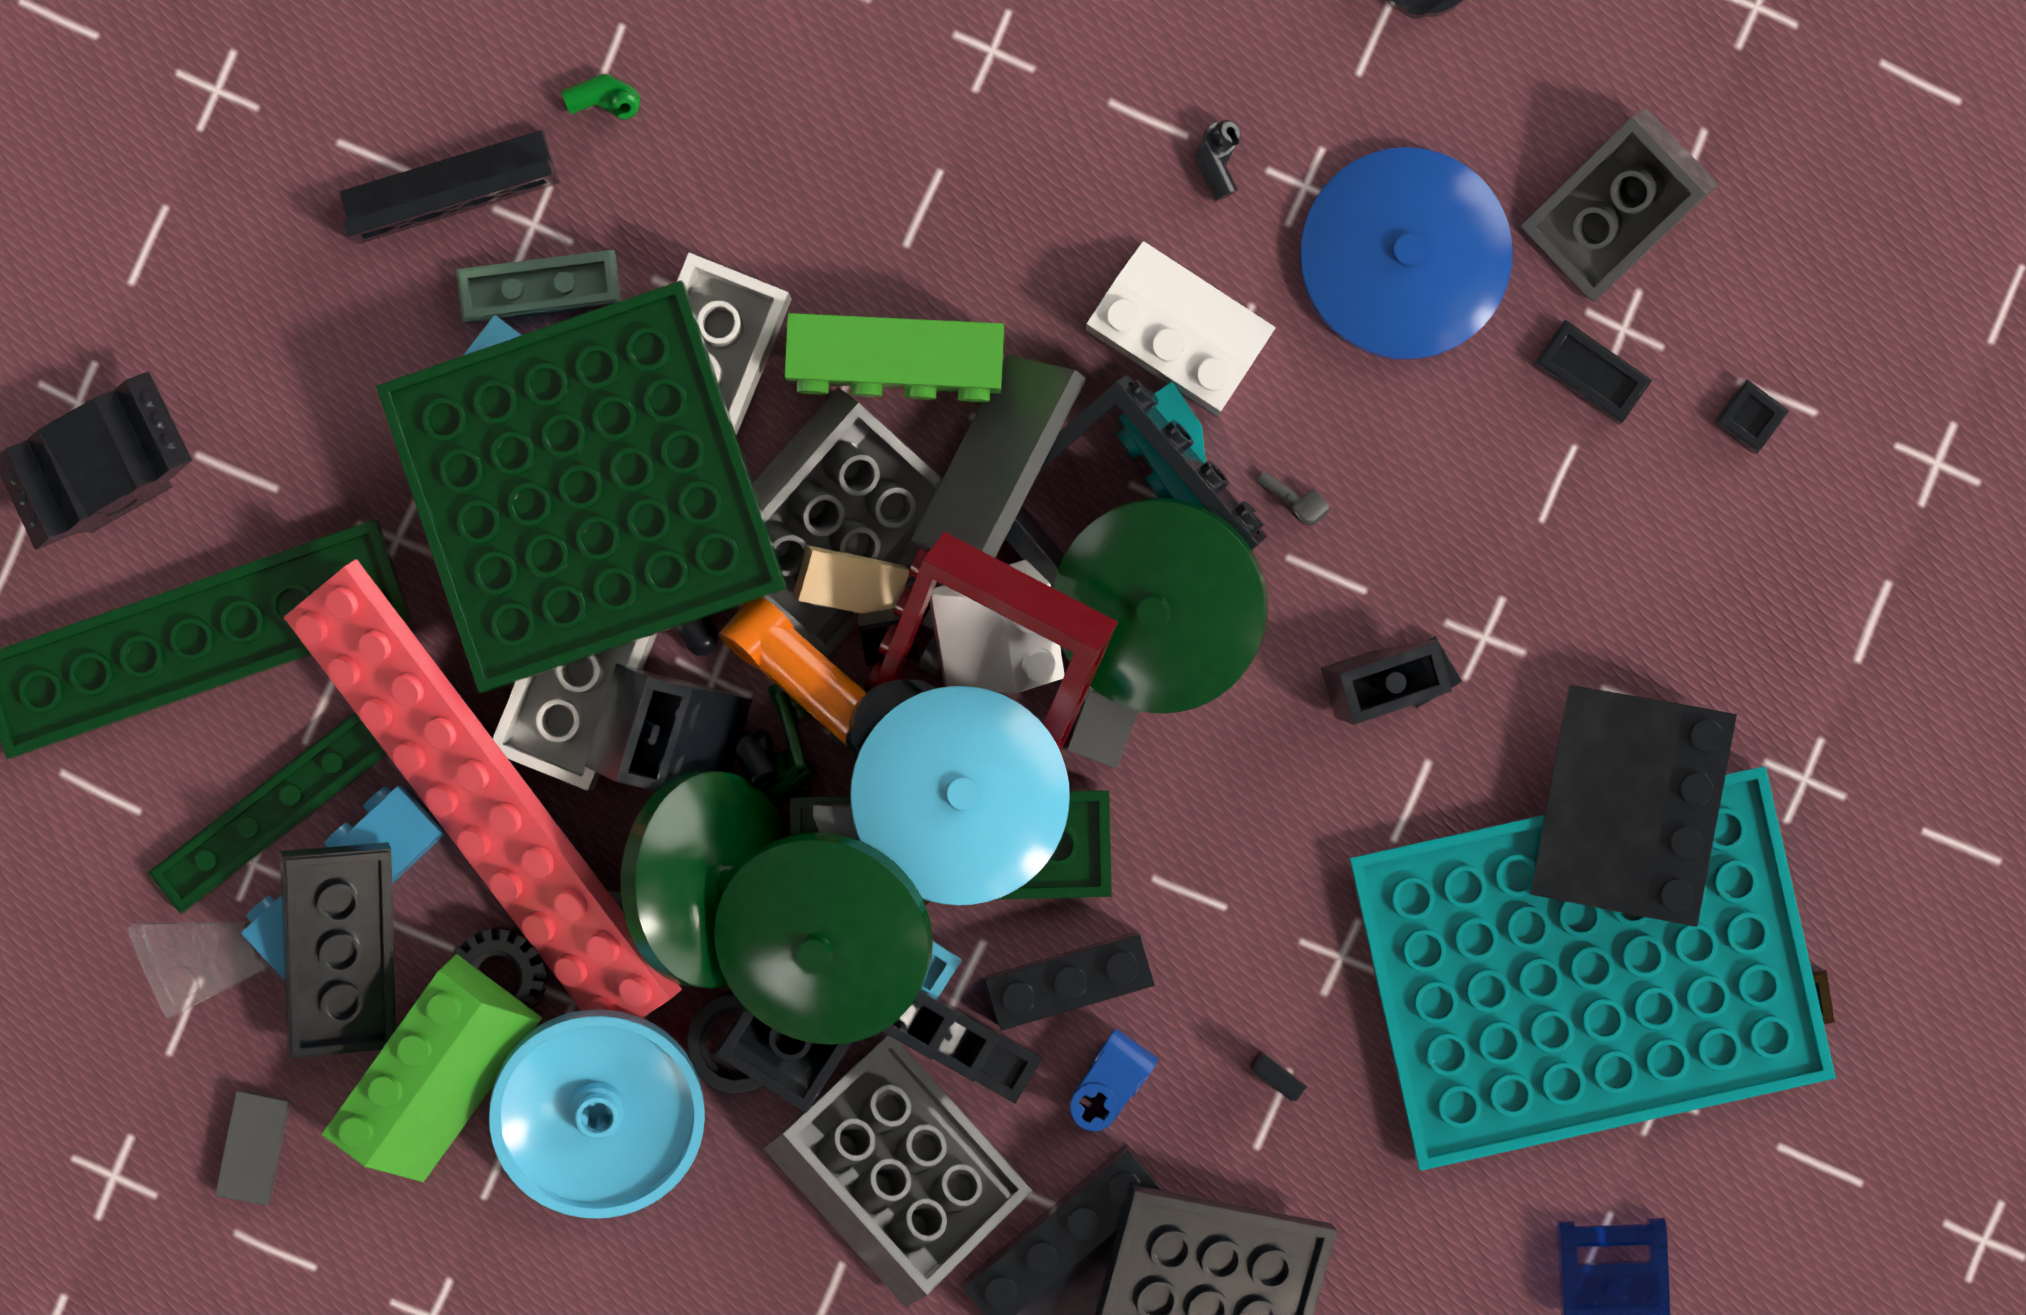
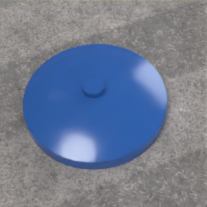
(1405, 253)

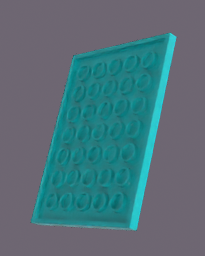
(1573, 1018)

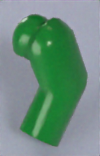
(605, 93)

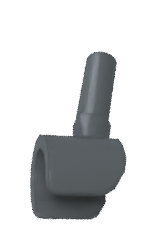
(1308, 509)

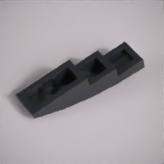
(965, 1045)

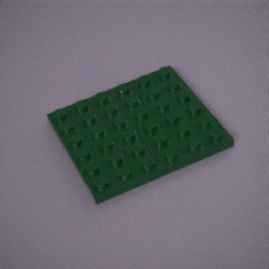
(581, 487)

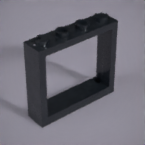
(1171, 443)

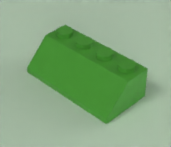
(894, 355)
(431, 1073)

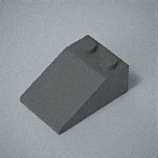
(1619, 204)

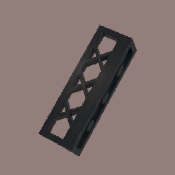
(448, 187)

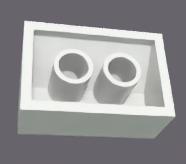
(1179, 328)

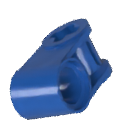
(1115, 1072)

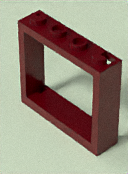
(1012, 596)

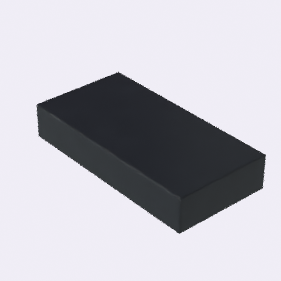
(1592, 372)

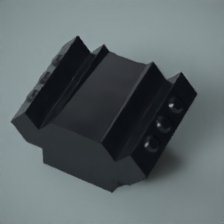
(94, 463)

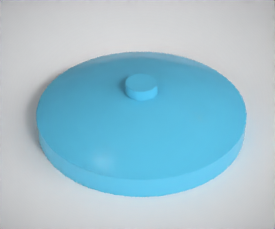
(961, 793)
(597, 1113)

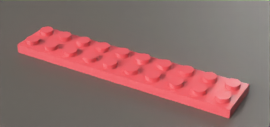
(476, 794)

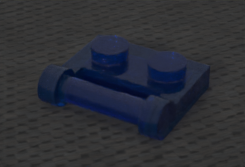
(1615, 1285)

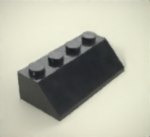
(1066, 1251)

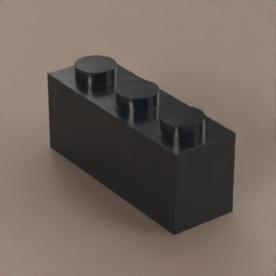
(1069, 980)

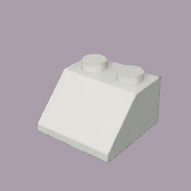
(989, 649)

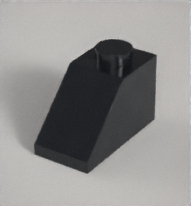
(1385, 680)

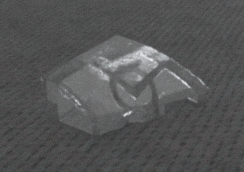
(193, 960)

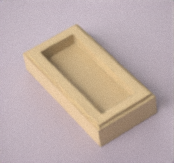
(849, 581)

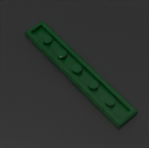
(267, 813)

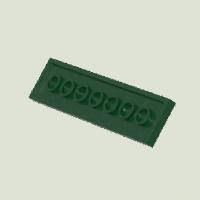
(175, 642)

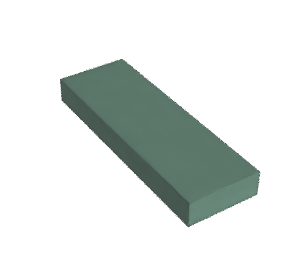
(538, 286)

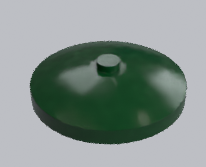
(1182, 600)
(681, 861)
(823, 938)

